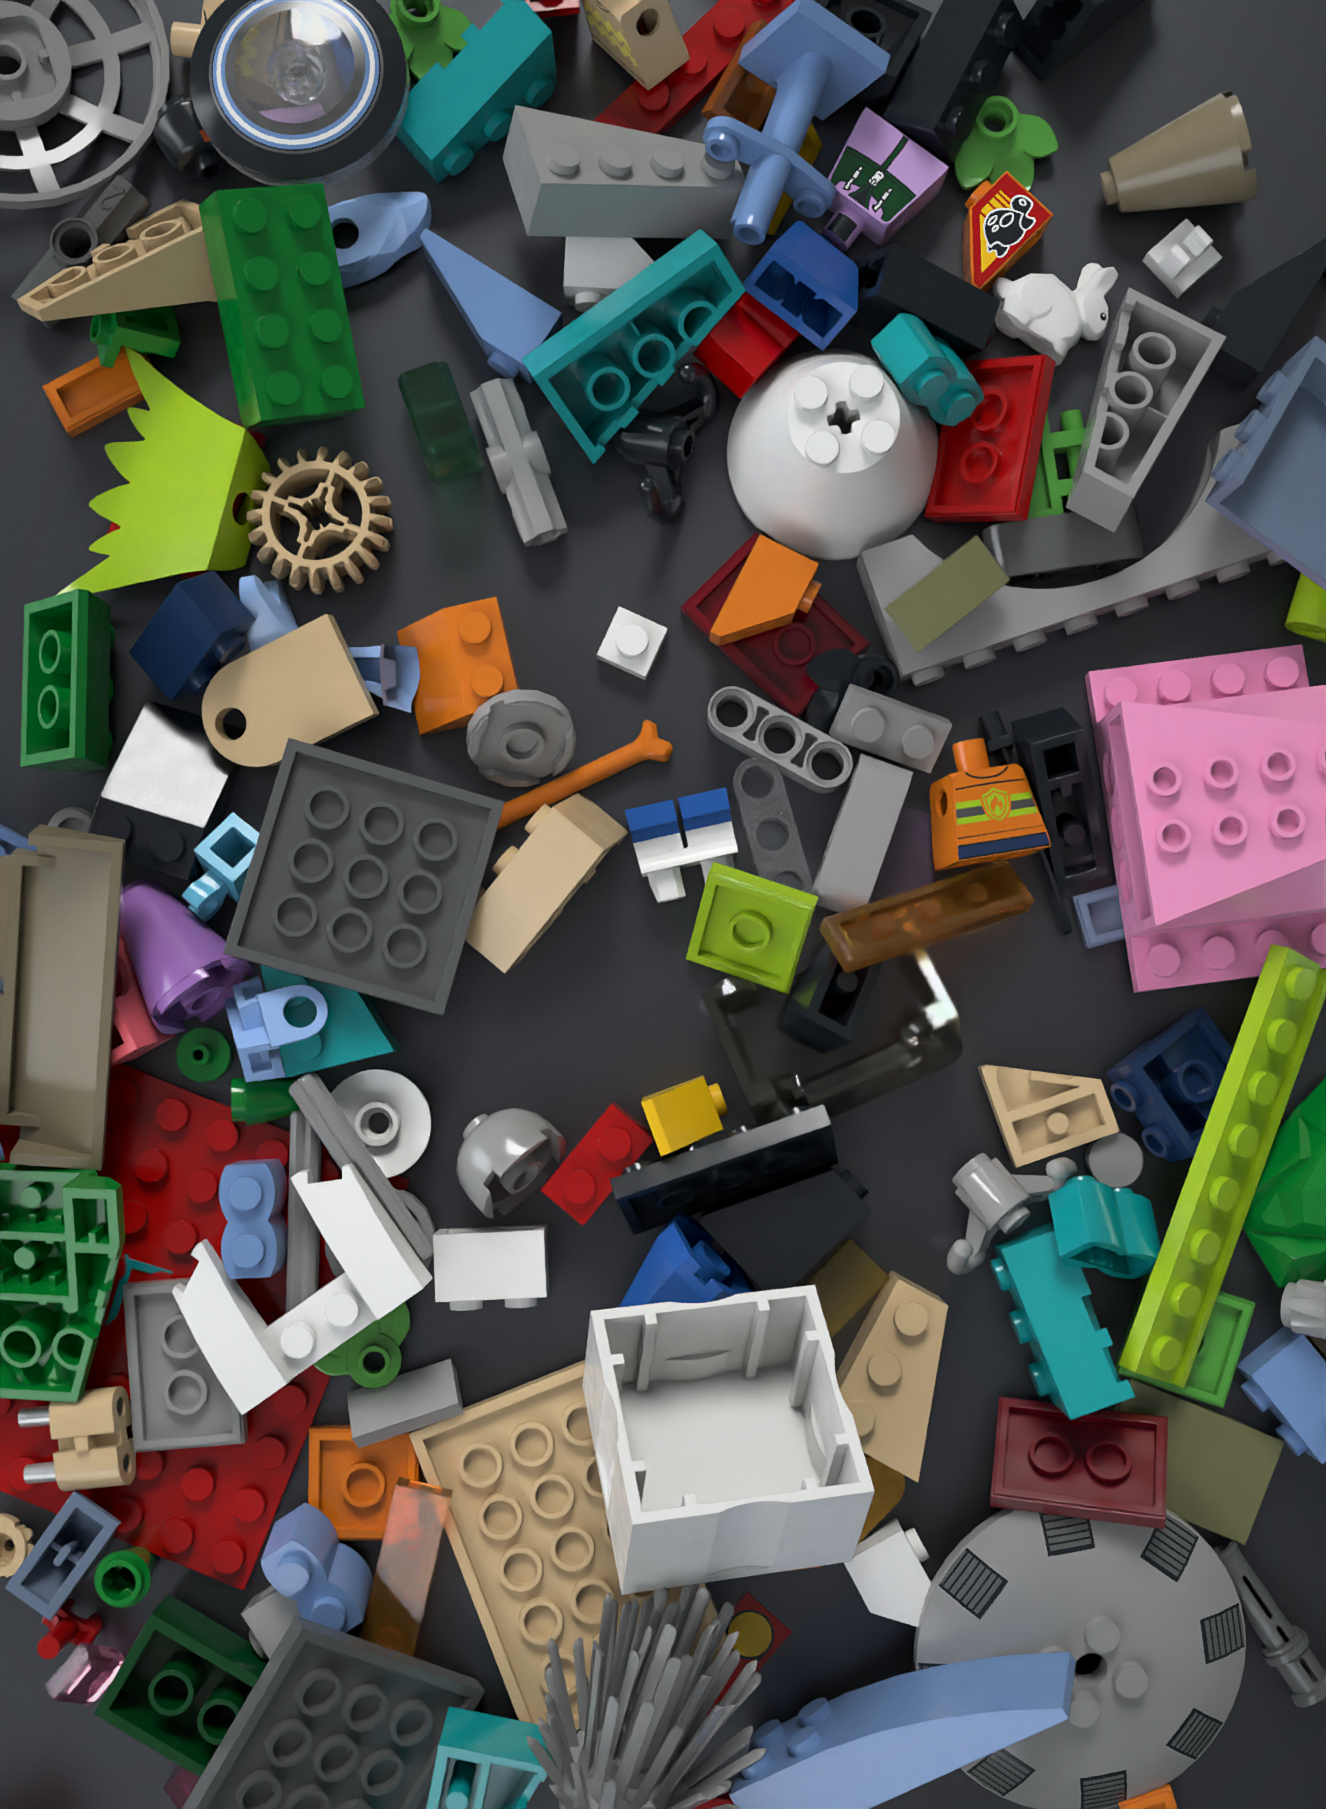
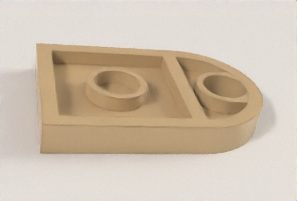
(289, 688)

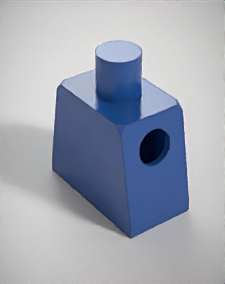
(807, 284)

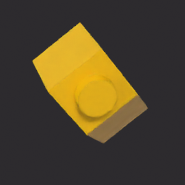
(684, 1113)

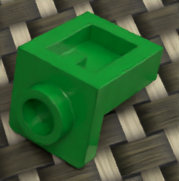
(142, 329)

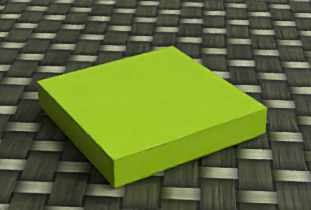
(751, 927)

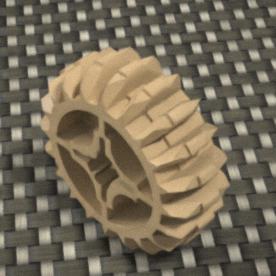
(327, 498)

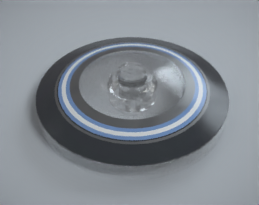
(299, 87)

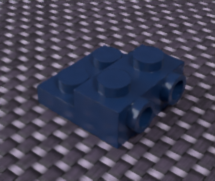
(1173, 1084)

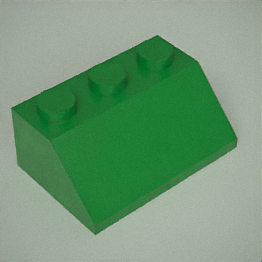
(66, 683)

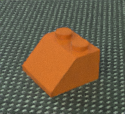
(461, 663)

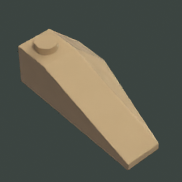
(156, 267)

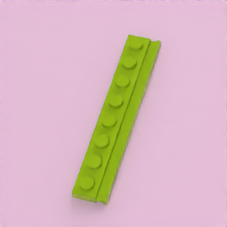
(1226, 1168)

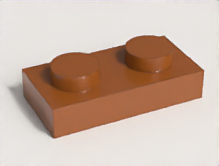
(741, 92)

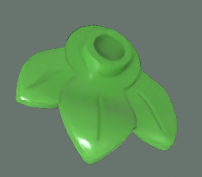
(428, 37)
(1012, 150)
(379, 1336)

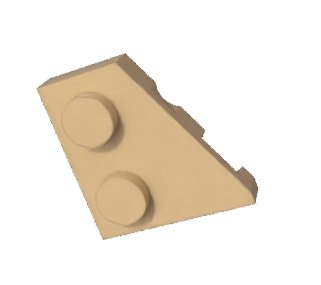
(1046, 1111)

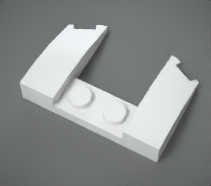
(377, 1278)

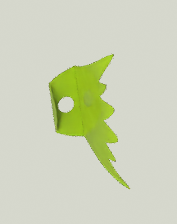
(179, 490)

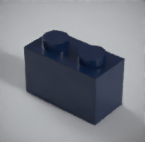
(192, 635)

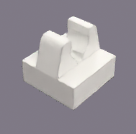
(1182, 258)

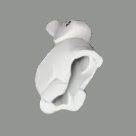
(1051, 315)

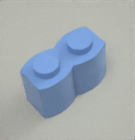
(256, 1232)
(316, 1570)

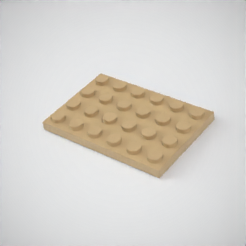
(532, 1529)

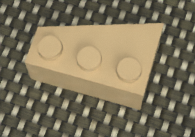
(540, 878)
(893, 1373)

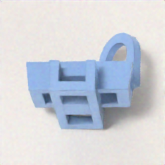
(261, 1028)

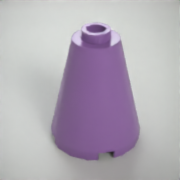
(176, 957)

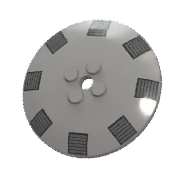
(1135, 1596)

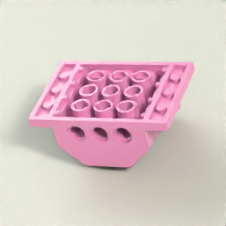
(1214, 811)

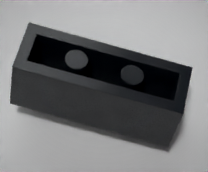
(954, 73)

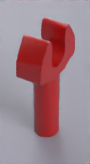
(67, 1628)

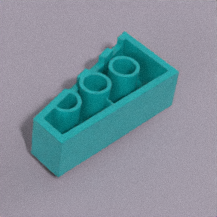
(632, 340)

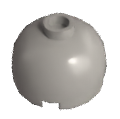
(505, 1158)

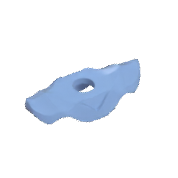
(387, 231)

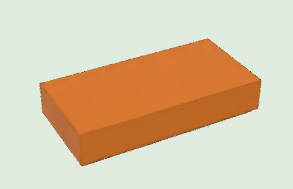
(94, 393)

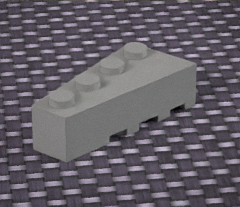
(615, 180)
(1142, 391)

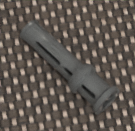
(1283, 1644)

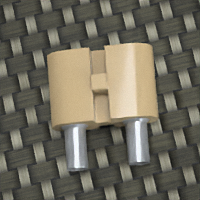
(90, 1441)

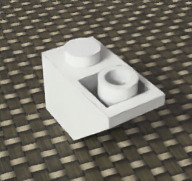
(599, 267)
(891, 1572)

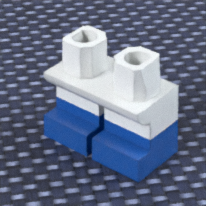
(659, 843)

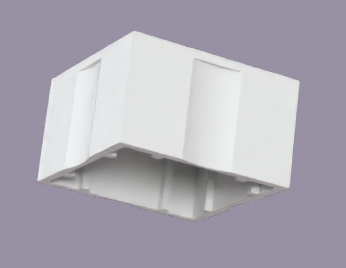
(723, 1439)

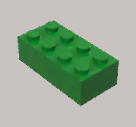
(281, 304)

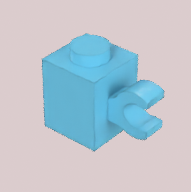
(225, 861)

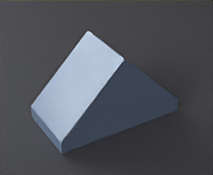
(63, 1555)

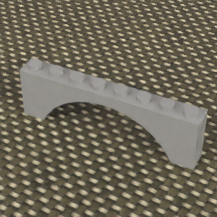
(1197, 549)

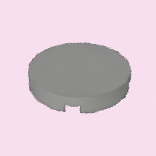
(521, 737)

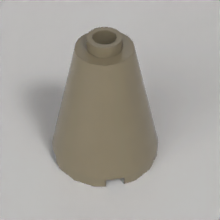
(1186, 162)

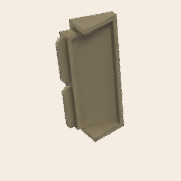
(59, 993)

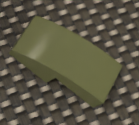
(947, 593)

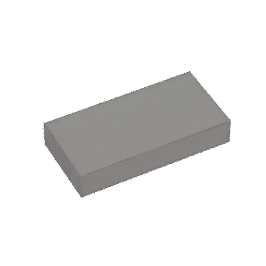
(405, 1403)

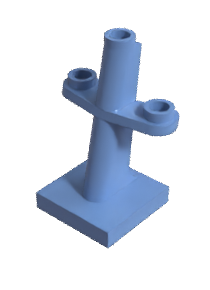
(816, 69)

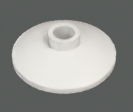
(401, 1102)

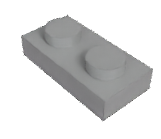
(890, 728)

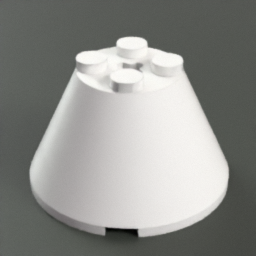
(831, 454)

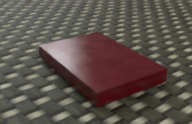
(777, 656)
(1085, 1467)

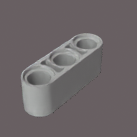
(762, 717)
(861, 834)

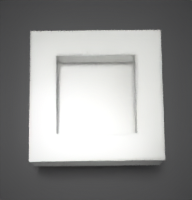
(632, 643)

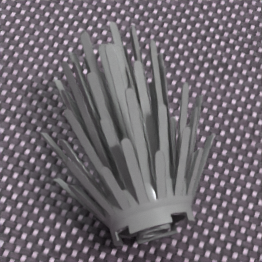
(646, 1709)

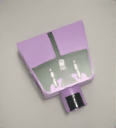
(879, 183)

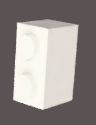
(491, 1266)

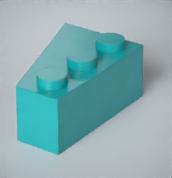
(476, 94)
(350, 1033)
(1058, 1324)
(485, 1763)

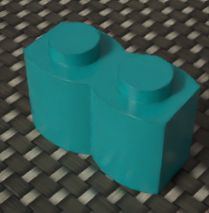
(927, 370)
(1104, 1228)

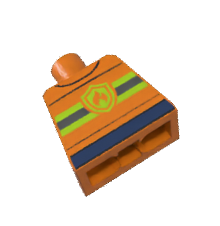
(983, 812)

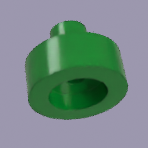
(217, 1054)

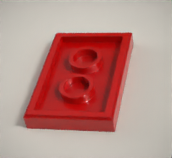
(992, 456)

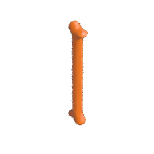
(643, 748)

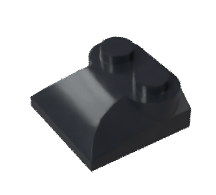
(891, 26)

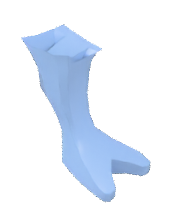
(386, 669)

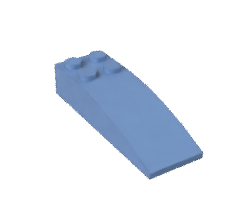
(903, 1732)

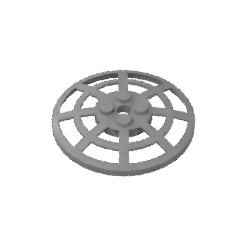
(44, 88)

